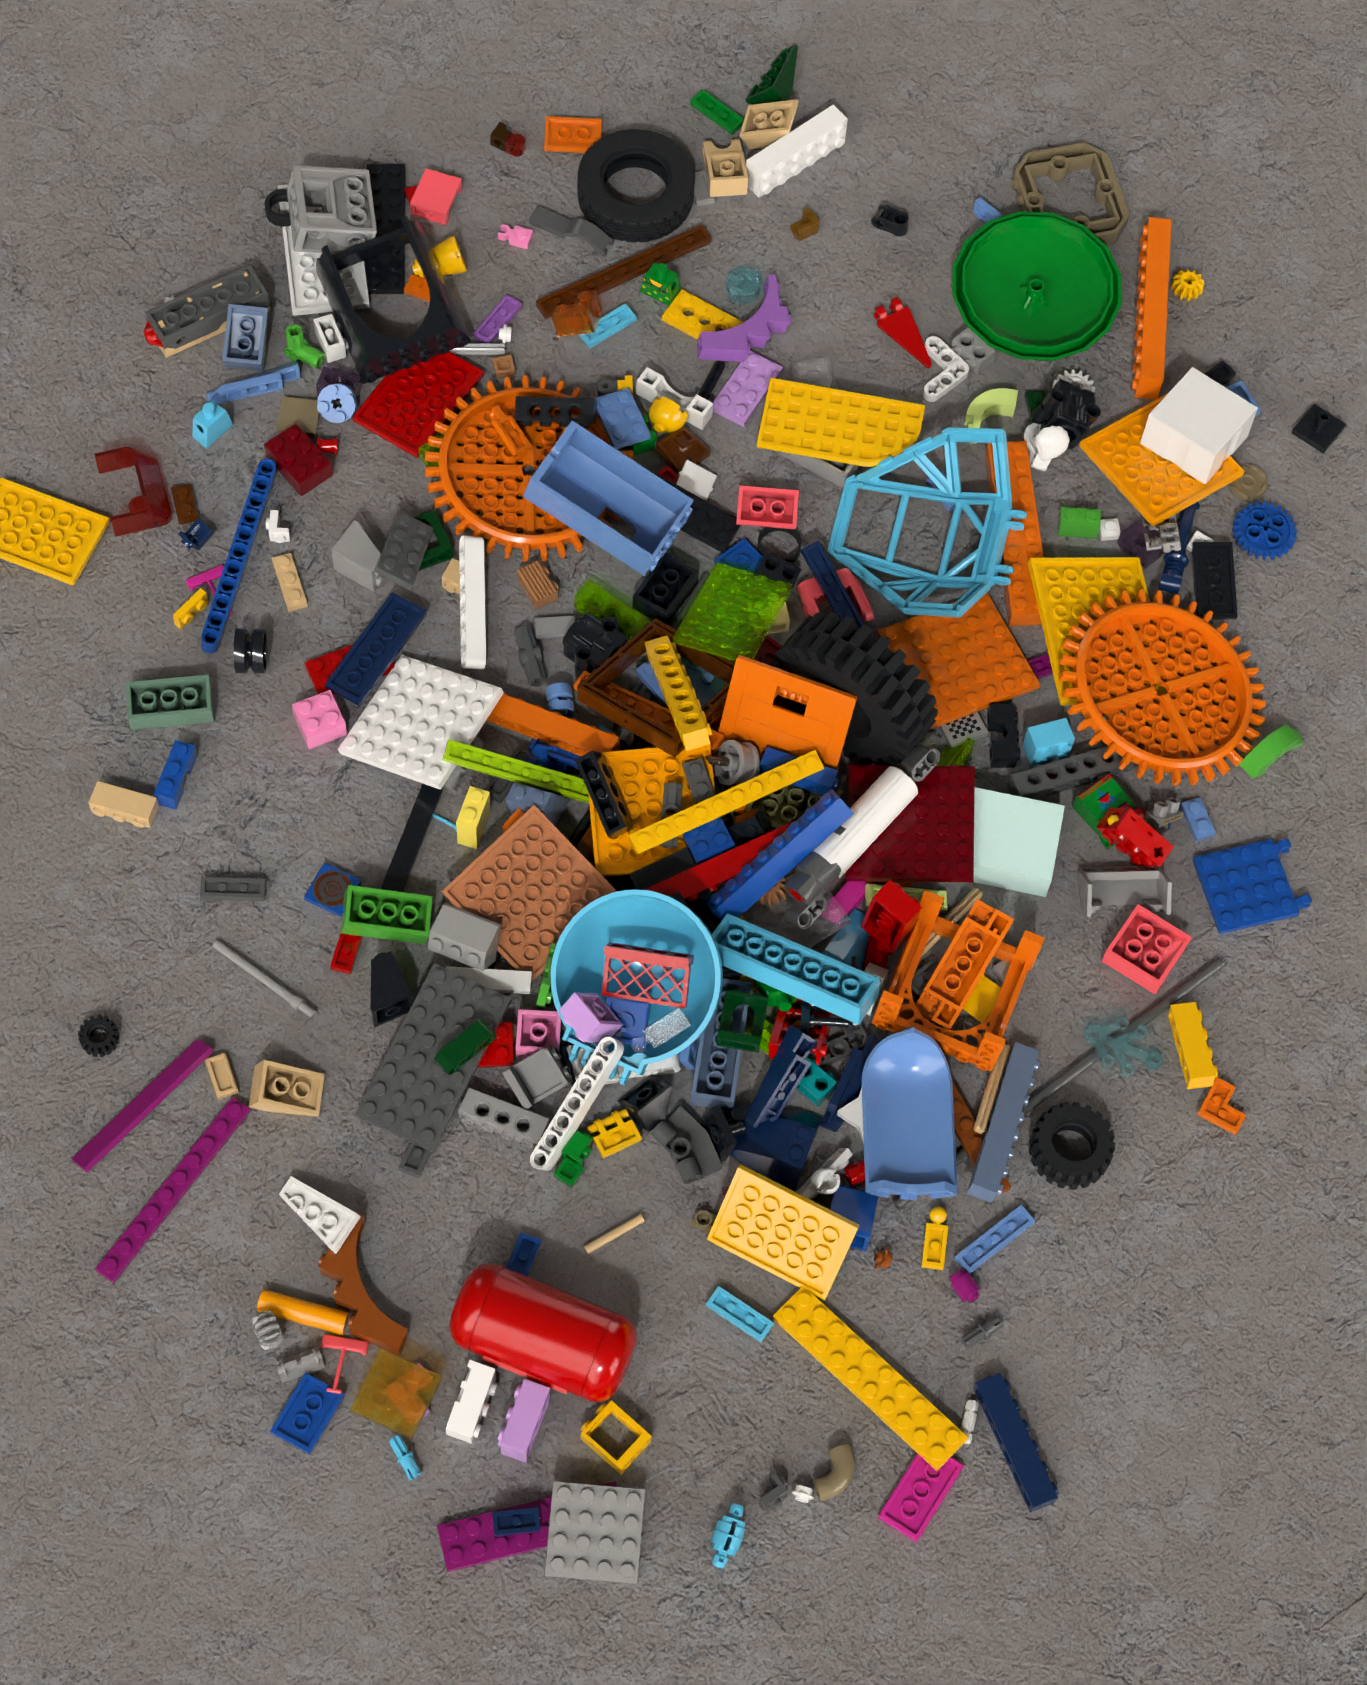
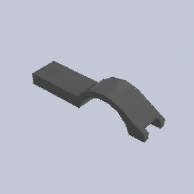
(564, 227)

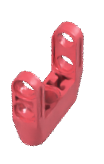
(811, 594)

